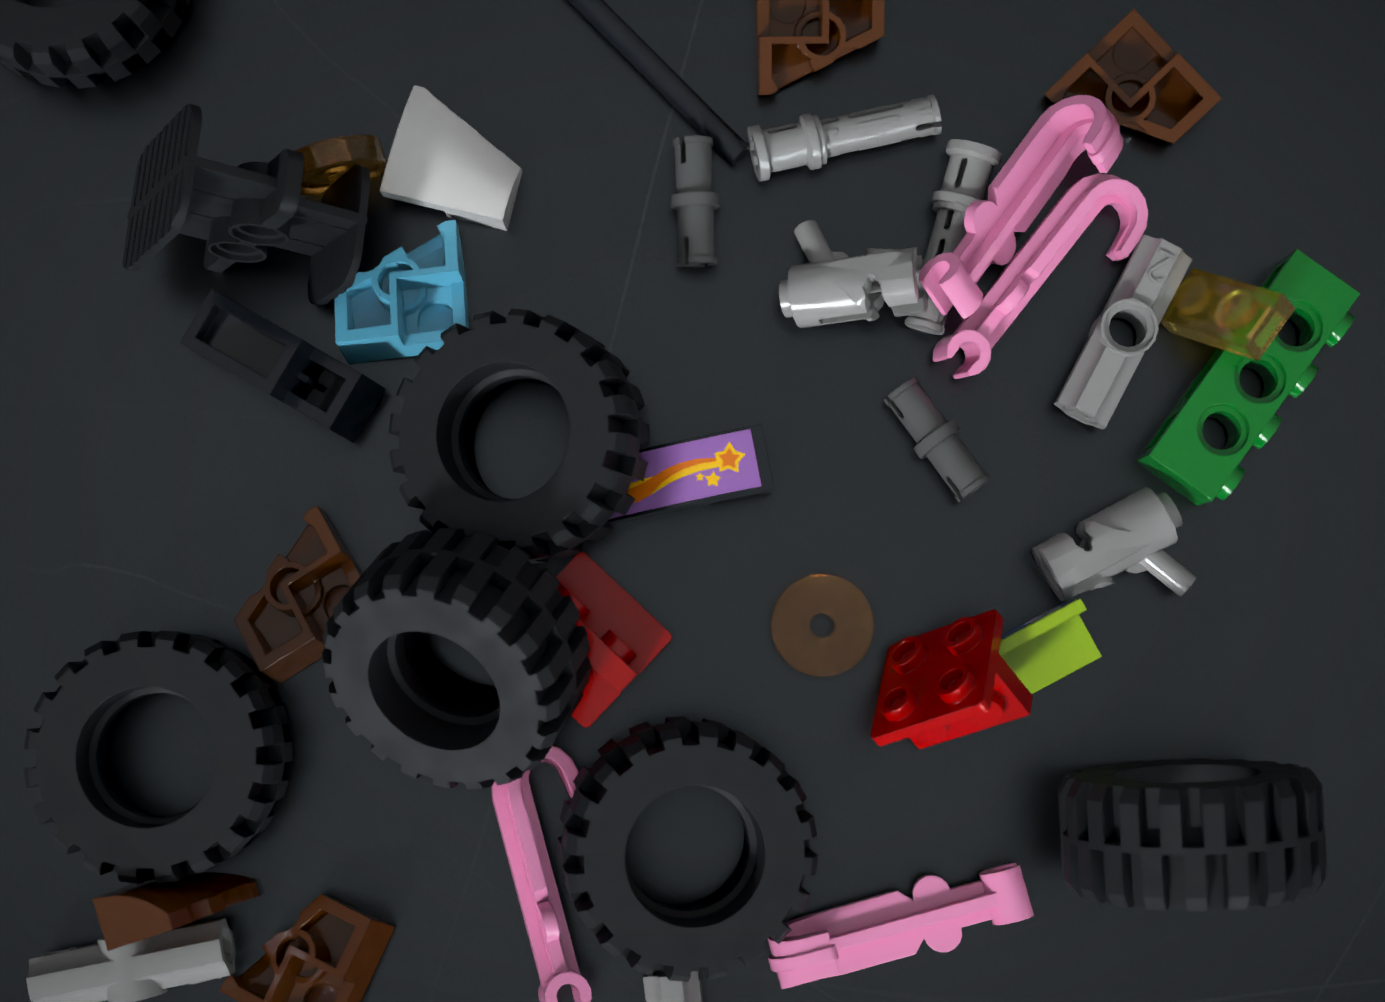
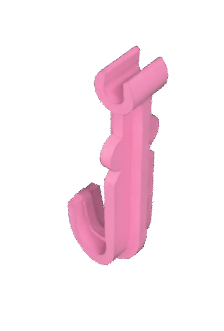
(1019, 196)
(1039, 258)
(536, 881)
(895, 925)

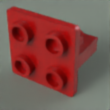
(618, 630)
(948, 684)

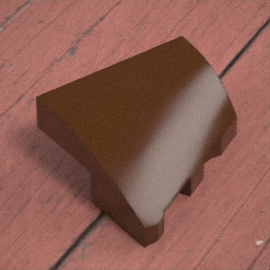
(319, 959)

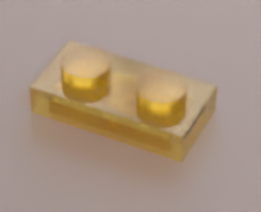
(1227, 313)

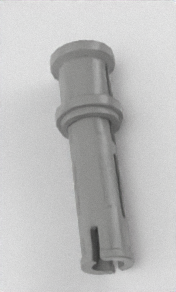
(815, 140)
(963, 183)

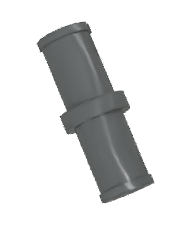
(694, 201)
(937, 439)

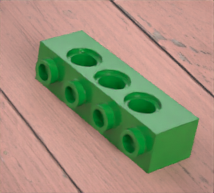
(1179, 449)

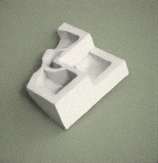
(449, 165)

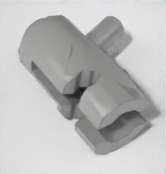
(849, 288)
(1116, 539)

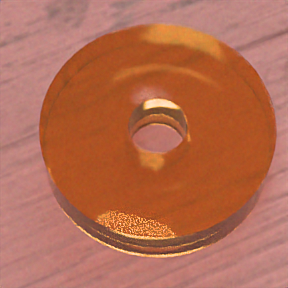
(334, 156)
(850, 617)

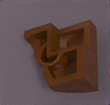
(809, 35)
(1140, 81)
(290, 612)
(155, 908)

